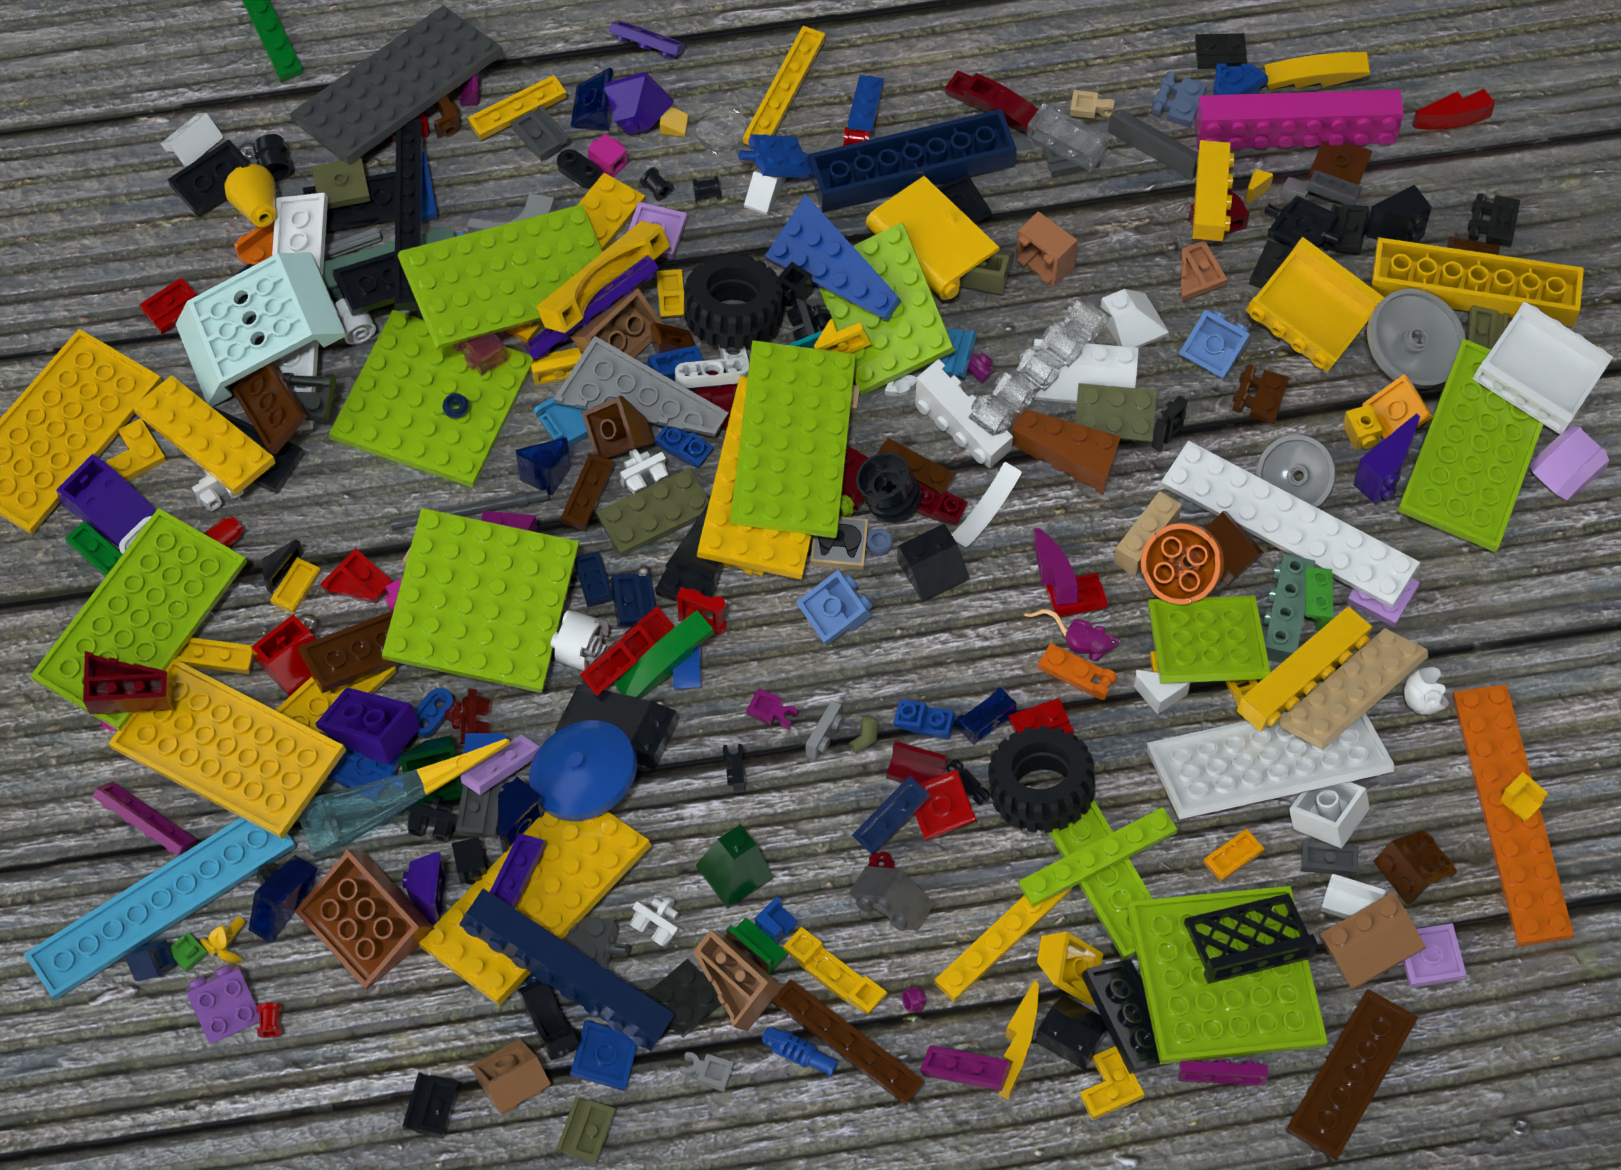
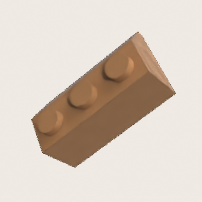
(622, 326)
(1372, 941)

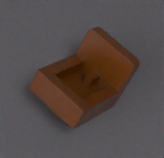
(449, 118)

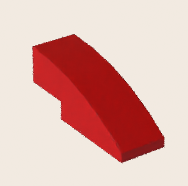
(1455, 111)

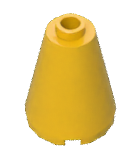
(252, 193)

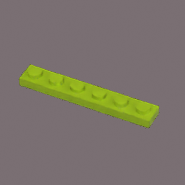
(1097, 857)

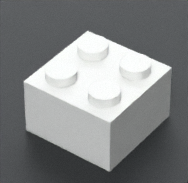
(1330, 812)

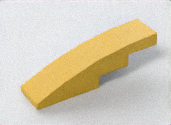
(1320, 68)
(1020, 1031)

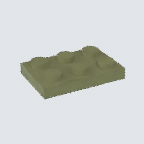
(1117, 411)

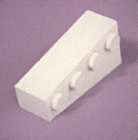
(950, 407)

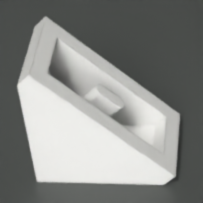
(763, 192)
(1158, 694)

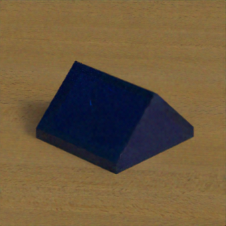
(591, 103)
(544, 464)

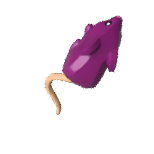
(1083, 637)

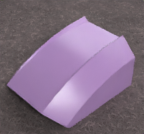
(1570, 462)

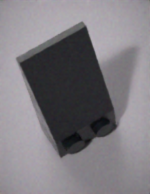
(643, 721)

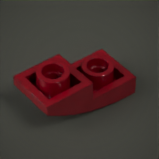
(941, 507)

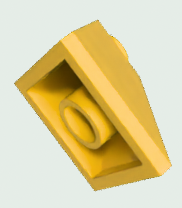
(1064, 960)

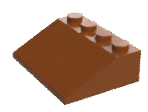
(363, 918)

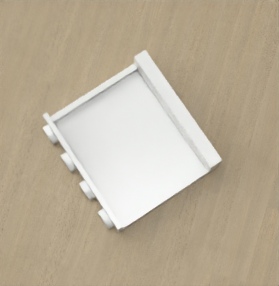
(1542, 367)

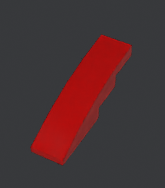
(626, 650)

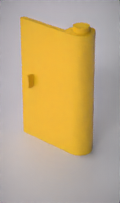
(940, 233)

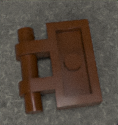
(1268, 396)

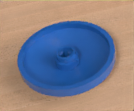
(583, 770)

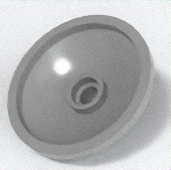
(1296, 454)

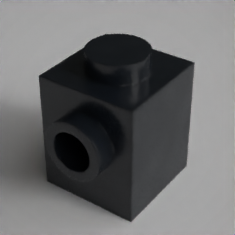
(795, 283)

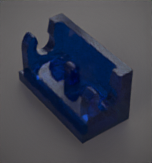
(986, 716)

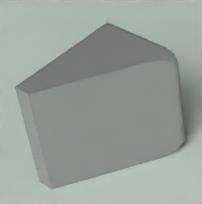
(1292, 188)

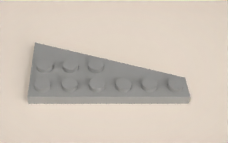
(609, 373)

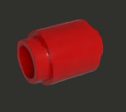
(226, 531)

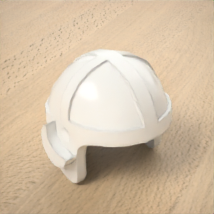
(1424, 693)

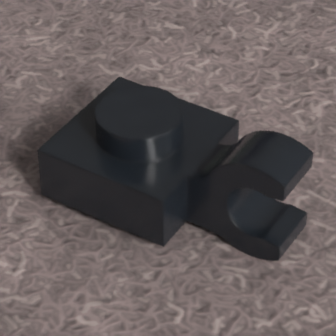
(735, 775)

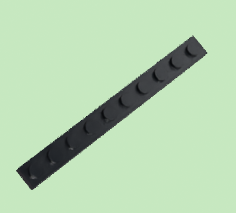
(407, 206)

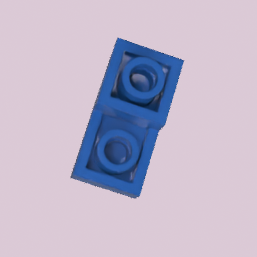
(684, 446)
(688, 673)
(927, 721)

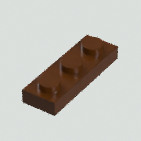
(925, 471)
(587, 492)

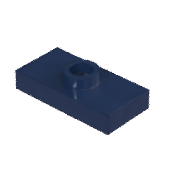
(593, 579)

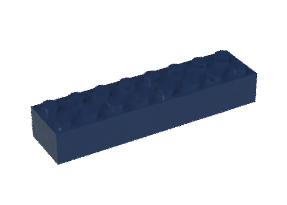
(895, 161)

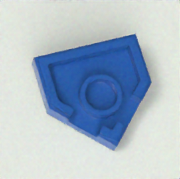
(1238, 79)

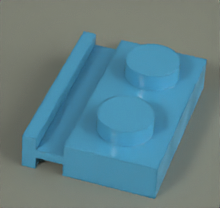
(958, 361)

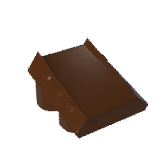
(1237, 546)

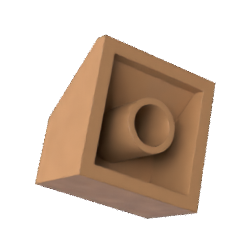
(510, 1076)

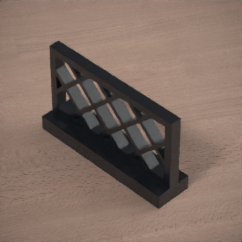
(1255, 959)

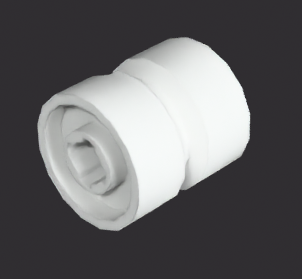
(357, 327)

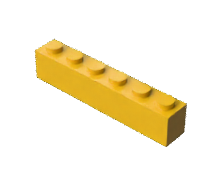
(1304, 669)

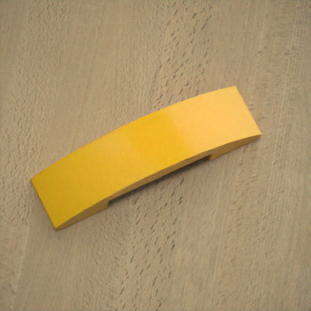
(833, 973)

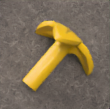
(220, 938)

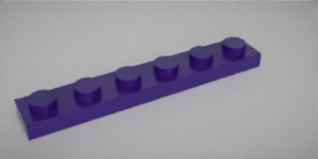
(601, 302)

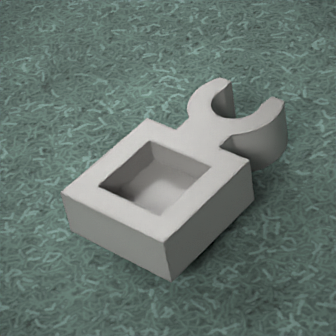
(712, 1072)

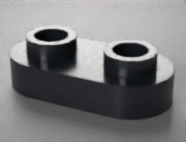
(577, 167)

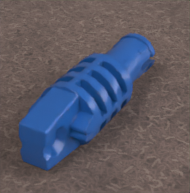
(798, 1050)

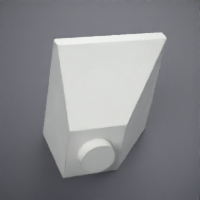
(1133, 319)

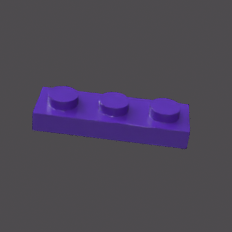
(647, 39)
(517, 869)

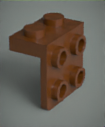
(1414, 864)

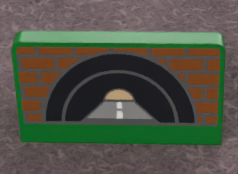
(757, 945)

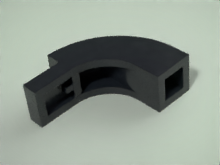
(547, 1020)

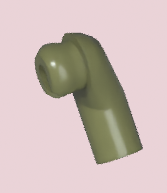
(868, 734)

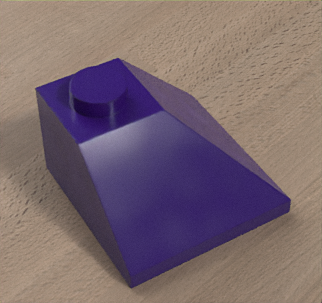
(637, 102)
(426, 885)

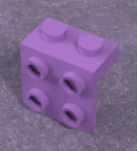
(222, 1002)

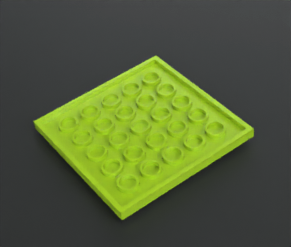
(400, 399)
(480, 600)
(1229, 1017)

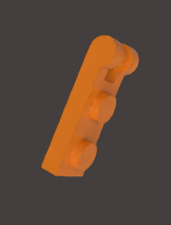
(1076, 671)

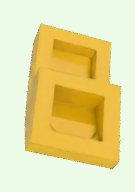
(670, 293)

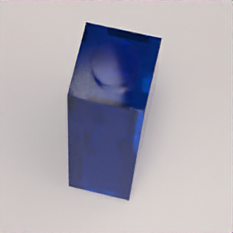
(280, 896)

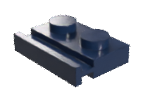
(631, 597)

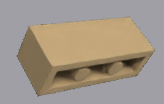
(1158, 514)

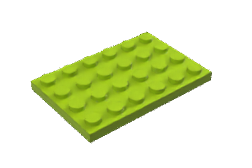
(916, 328)

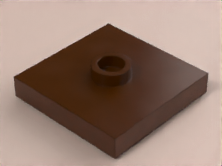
(1342, 161)

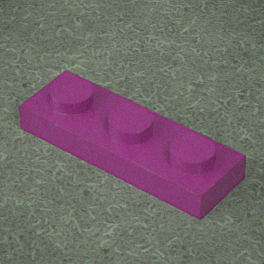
(965, 1068)
(1223, 1072)

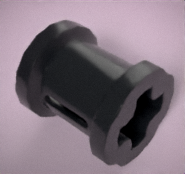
(658, 185)
(706, 188)

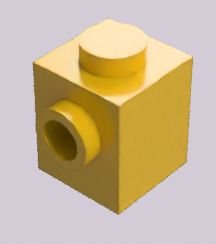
(1362, 427)

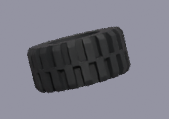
(733, 279)
(1035, 751)

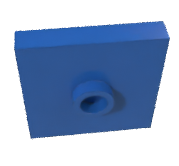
(603, 1056)

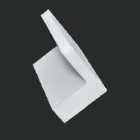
(193, 138)
(1349, 896)

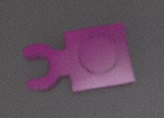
(769, 707)

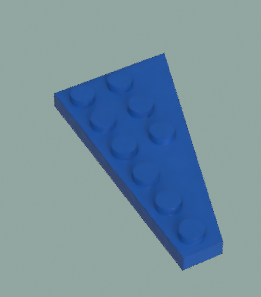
(834, 263)

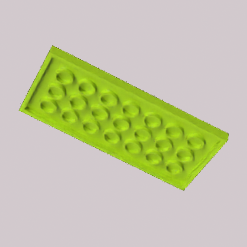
(497, 274)
(793, 439)
(1471, 457)
(143, 607)

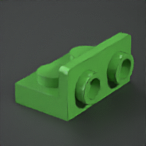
(1319, 596)

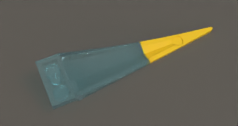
(351, 812)

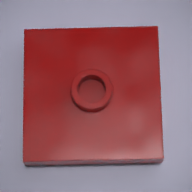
(946, 808)

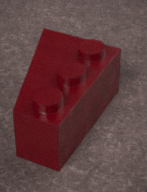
(124, 687)

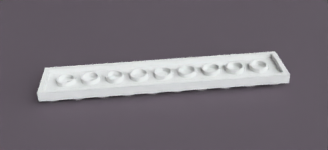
(301, 228)
(1291, 524)

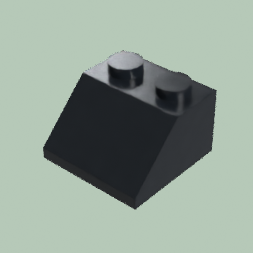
(1400, 216)
(932, 562)
(1072, 1032)

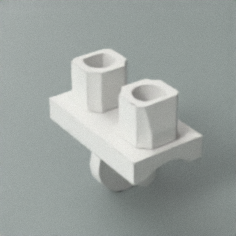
(640, 467)
(209, 491)
(666, 929)

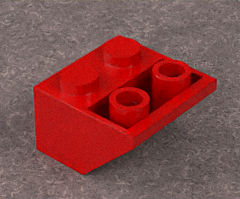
(279, 654)

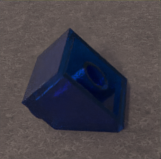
(517, 811)

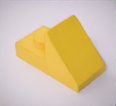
(845, 340)

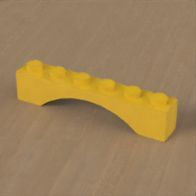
(568, 303)

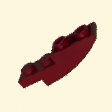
(991, 96)

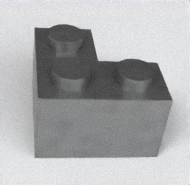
(893, 895)

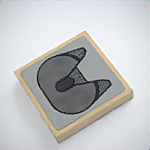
(846, 549)

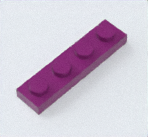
(144, 818)

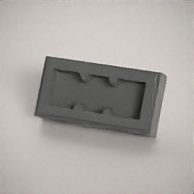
(1334, 188)

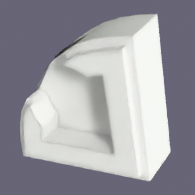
(901, 386)

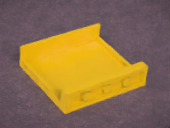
(1314, 304)

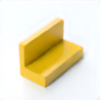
(554, 366)

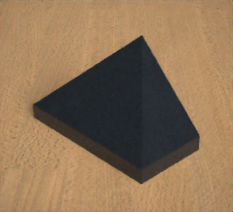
(278, 564)

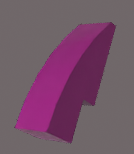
(1055, 568)

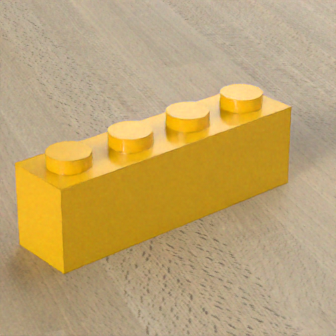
(1211, 190)

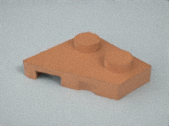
(1199, 271)

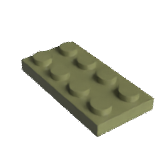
(653, 512)

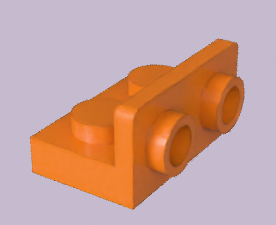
(255, 245)

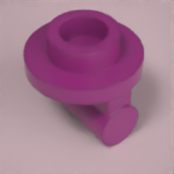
(980, 367)

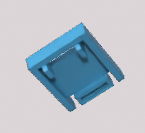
(562, 421)

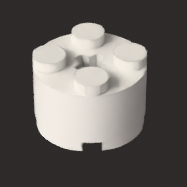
(579, 640)

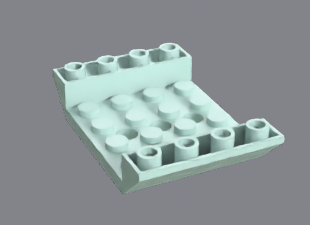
(289, 311)

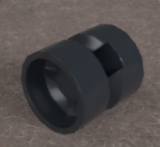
(272, 154)

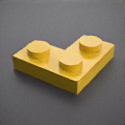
(142, 452)
(1117, 1089)

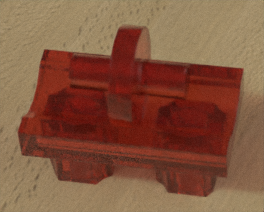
(466, 714)

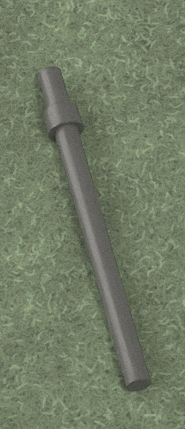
(520, 499)

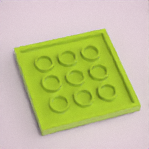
(1208, 640)

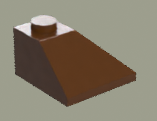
(616, 428)

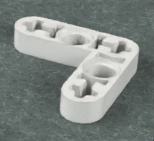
(729, 362)

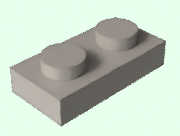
(820, 738)

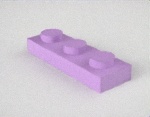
(500, 765)

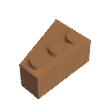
(737, 978)

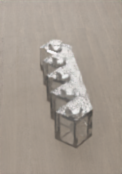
(1039, 366)

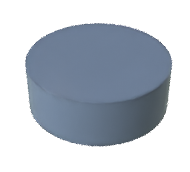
(879, 542)

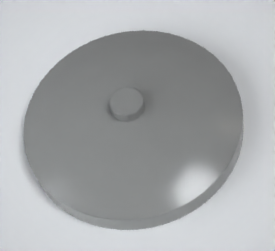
(1415, 337)

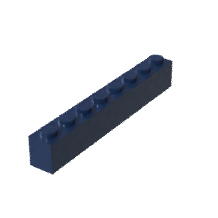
(566, 970)

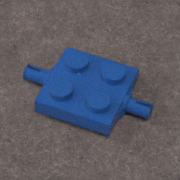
(777, 156)
(358, 770)

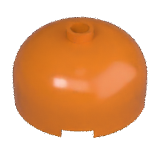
(1166, 567)

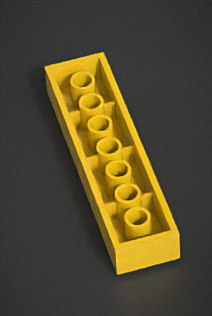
(1478, 279)

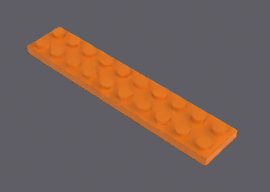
(1518, 846)

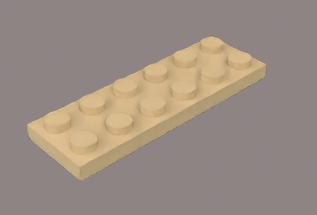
(1353, 688)

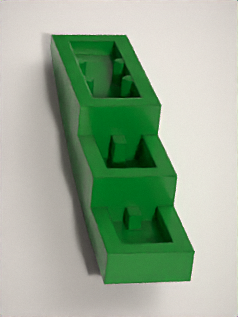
(664, 656)

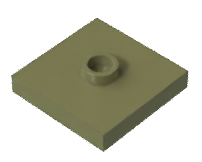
(341, 183)

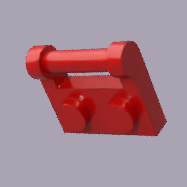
(691, 600)

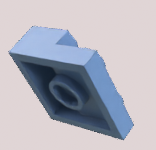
(1215, 343)
(835, 606)

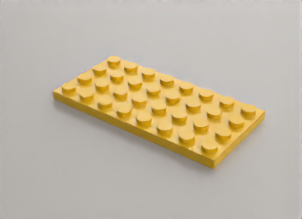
(64, 420)
(738, 545)
(231, 750)
(569, 880)

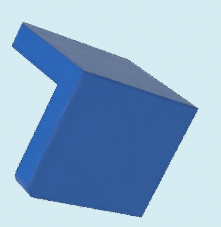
(775, 921)

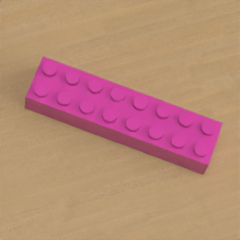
(1300, 118)

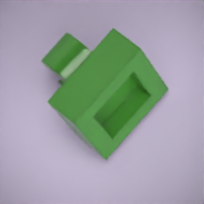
(187, 952)

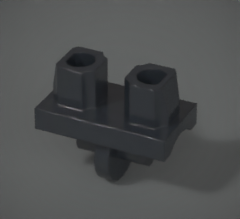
(803, 314)
(434, 815)

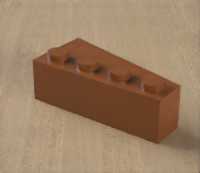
(1068, 447)

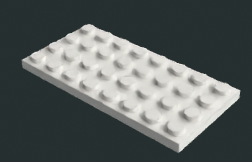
(1247, 766)

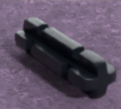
(970, 783)

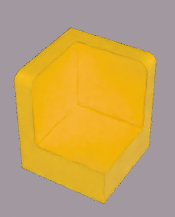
(1524, 797)

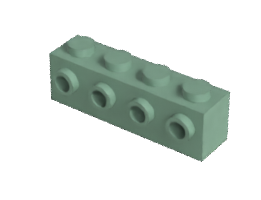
(1288, 608)

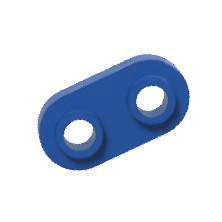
(429, 713)

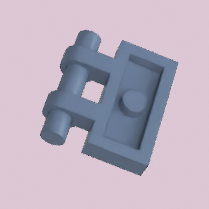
(1185, 104)

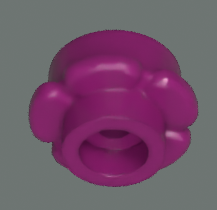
(913, 999)

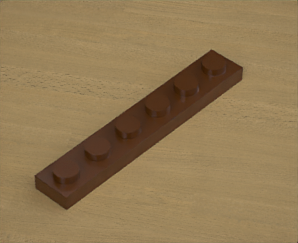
(848, 1042)

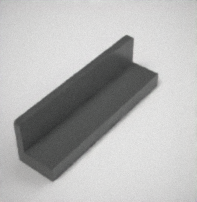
(1154, 143)

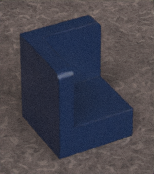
(150, 960)

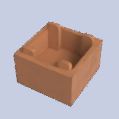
(1046, 249)

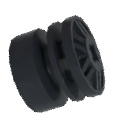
(889, 487)

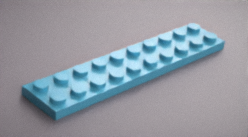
(154, 905)

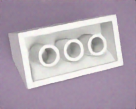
(1097, 366)

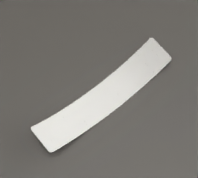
(988, 505)

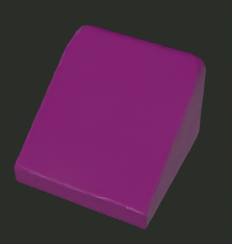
(470, 92)

